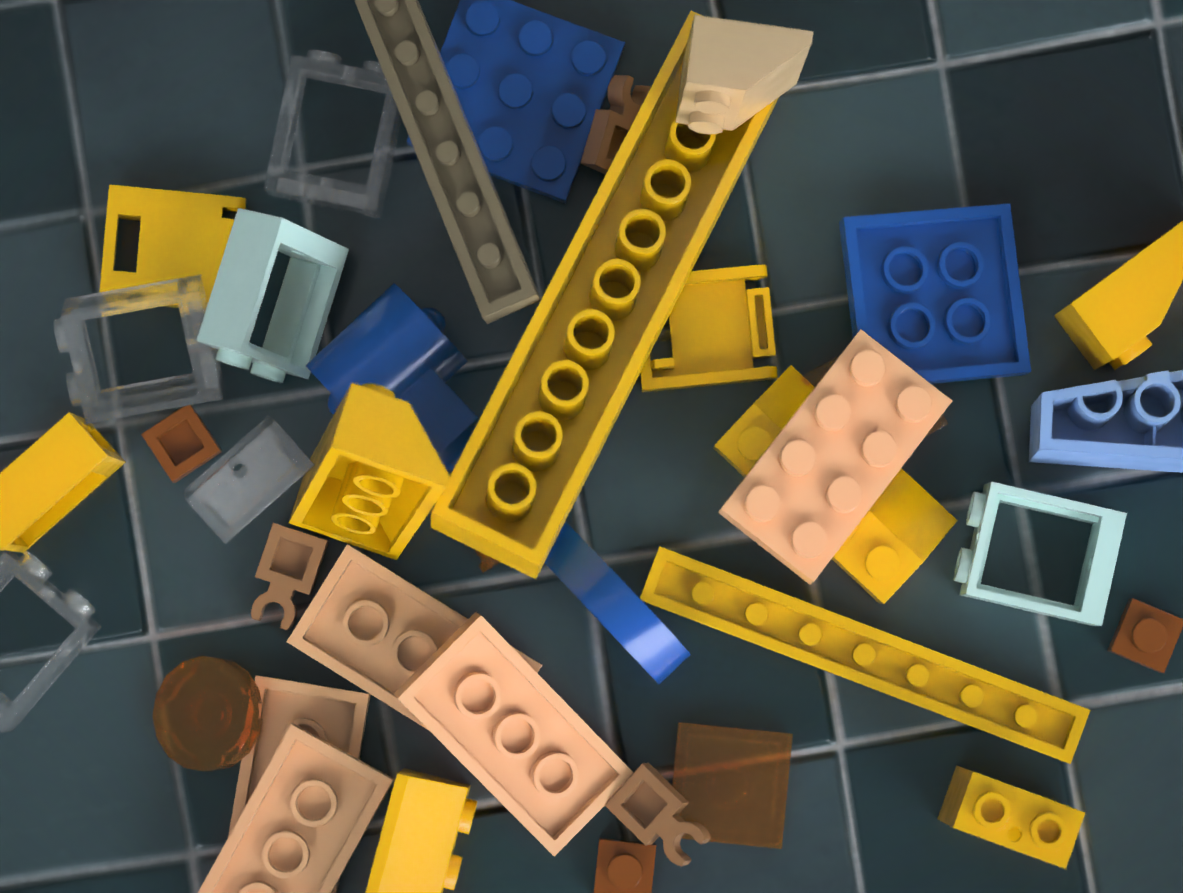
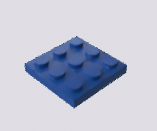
(528, 89)
(939, 290)

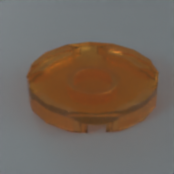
(207, 713)

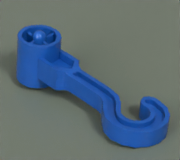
(409, 354)

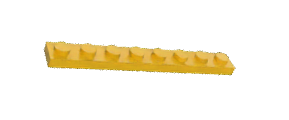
(865, 655)

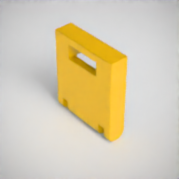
(177, 237)
(716, 332)

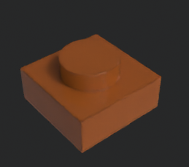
(181, 443)
(1146, 635)
(624, 867)

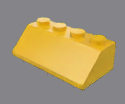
(371, 474)
(895, 531)
(421, 835)

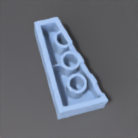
(1112, 424)

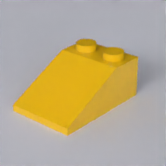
(1128, 304)

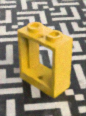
(52, 480)
(1011, 817)

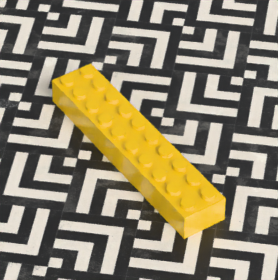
(593, 329)

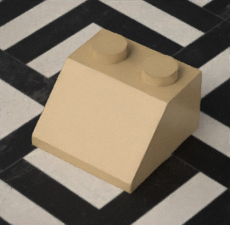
(736, 71)

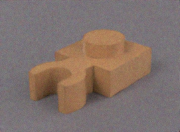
(612, 125)
(290, 565)
(652, 810)

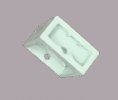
(301, 303)
(1097, 564)

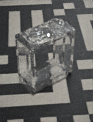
(320, 190)
(83, 384)
(234, 498)
(70, 606)

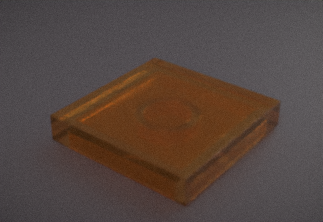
(733, 782)

